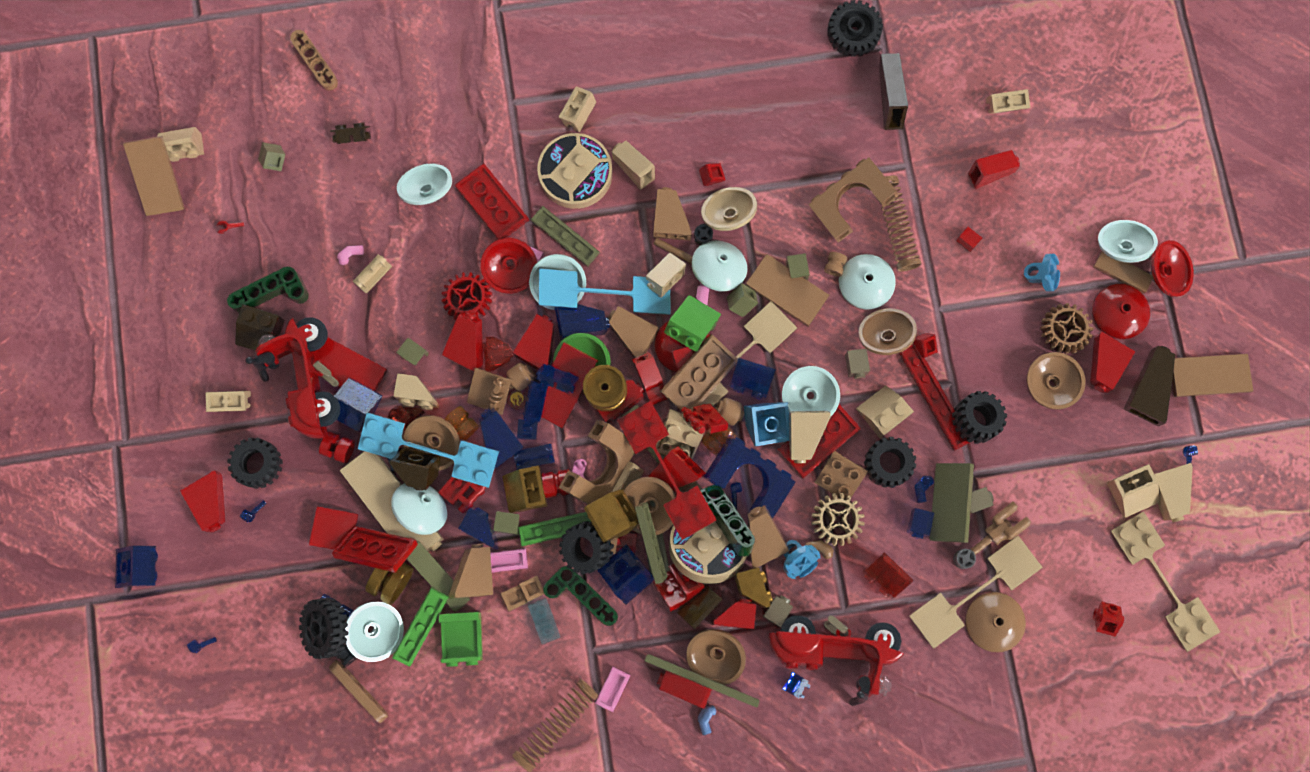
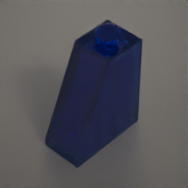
(581, 320)
(498, 436)

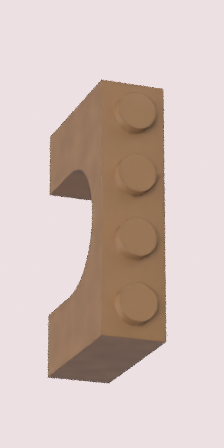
(864, 175)
(618, 454)

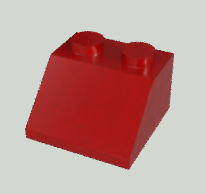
(738, 615)

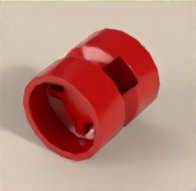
(339, 448)
(552, 482)

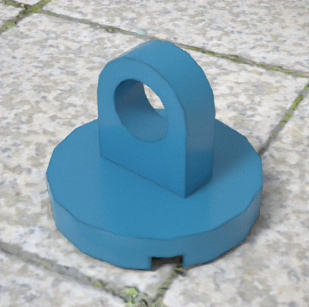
(1047, 273)
(801, 561)

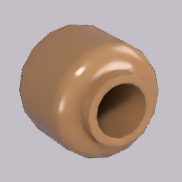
(521, 376)
(730, 410)

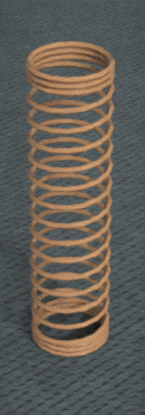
(904, 264)
(589, 692)

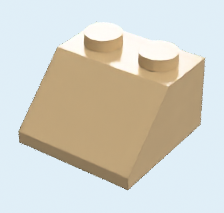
(884, 411)

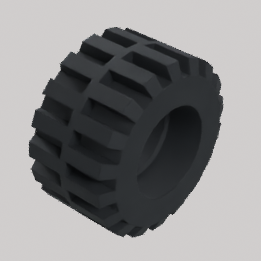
(991, 410)
(901, 450)
(244, 452)
(572, 551)

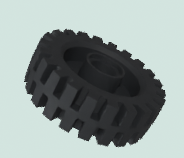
(858, 16)
(323, 628)

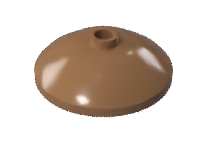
(887, 331)
(1066, 375)
(423, 430)
(652, 489)
(982, 624)
(708, 662)

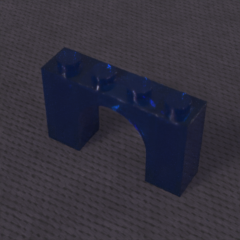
(733, 455)

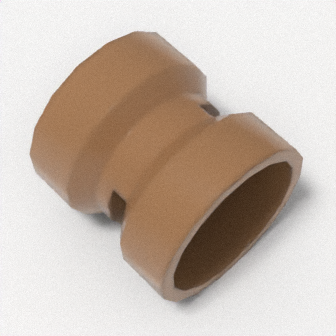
(835, 264)

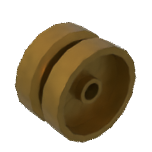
(609, 377)
(389, 583)

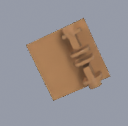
(489, 390)
(841, 475)

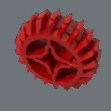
(472, 283)

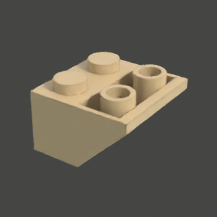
(183, 143)
(412, 391)
(680, 435)
(1135, 490)

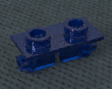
(549, 375)
(535, 403)
(534, 456)

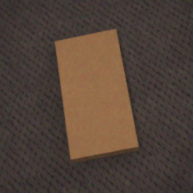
(154, 175)
(794, 296)
(699, 374)
(1212, 375)

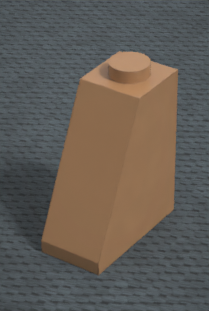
(670, 217)
(632, 331)
(768, 539)
(473, 574)

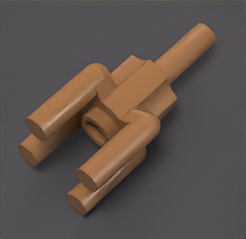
(1002, 528)

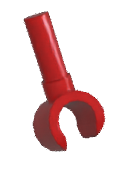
(228, 226)

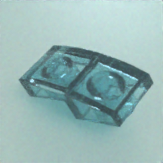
(544, 621)

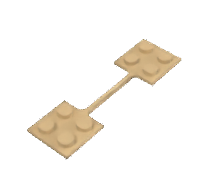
(769, 329)
(939, 619)
(1190, 620)

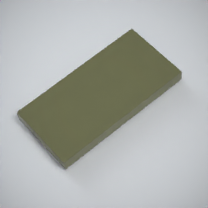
(952, 502)

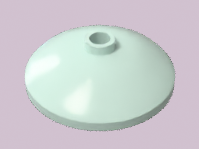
(424, 184)
(1127, 241)
(556, 262)
(719, 273)
(859, 290)
(813, 380)
(419, 511)
(384, 637)

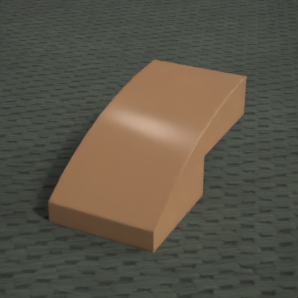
(522, 593)

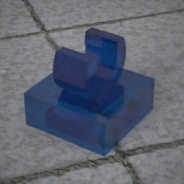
(527, 430)
(796, 685)

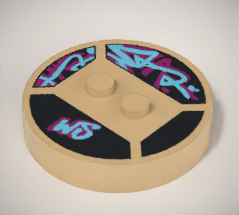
(575, 170)
(705, 555)

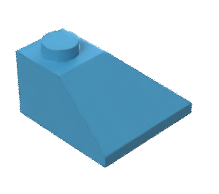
(767, 422)

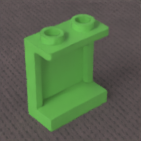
(692, 323)
(461, 638)

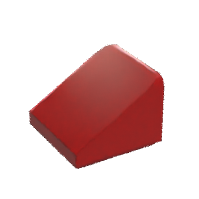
(712, 174)
(969, 239)
(926, 344)

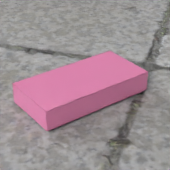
(509, 560)
(612, 689)

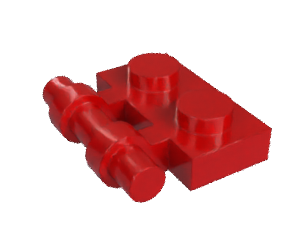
(705, 418)
(454, 491)

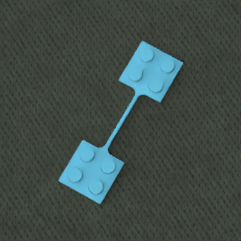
(561, 289)
(384, 437)

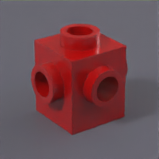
(1108, 618)

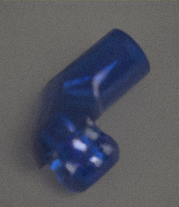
(921, 486)

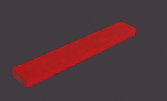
(933, 394)

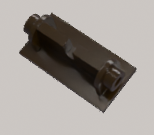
(342, 133)

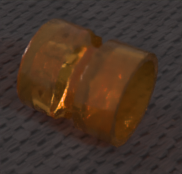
(463, 425)
(715, 441)

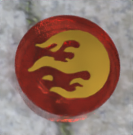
(517, 400)

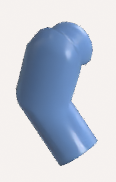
(704, 718)

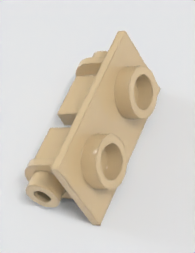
(372, 273)

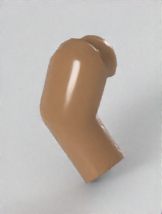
(824, 548)

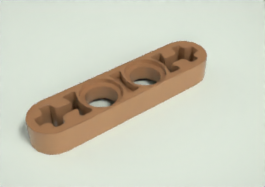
(313, 60)
(358, 691)

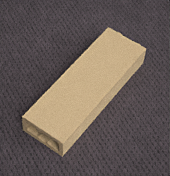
(376, 486)

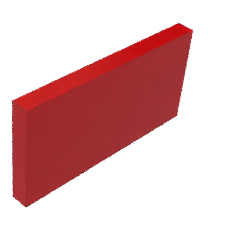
(491, 202)
(349, 364)
(559, 404)
(837, 432)
(375, 549)

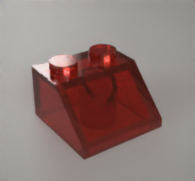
(887, 576)

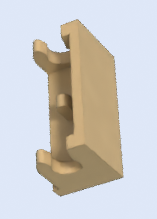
(1008, 101)
(577, 108)
(666, 275)
(227, 401)

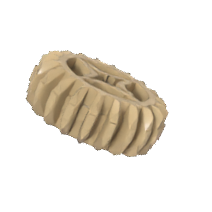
(844, 526)

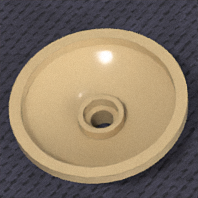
(729, 209)

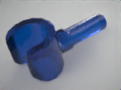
(1190, 451)
(735, 488)
(249, 516)
(195, 647)

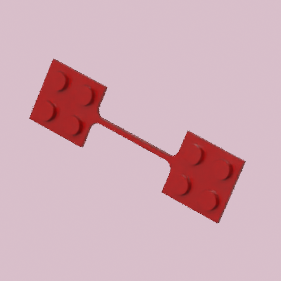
(688, 509)

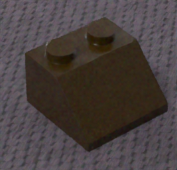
(254, 324)
(416, 467)
(699, 607)

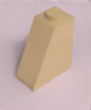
(634, 164)
(805, 433)
(1175, 492)

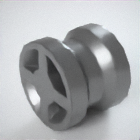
(968, 559)

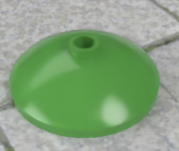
(588, 344)

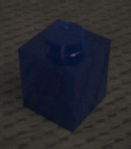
(920, 523)

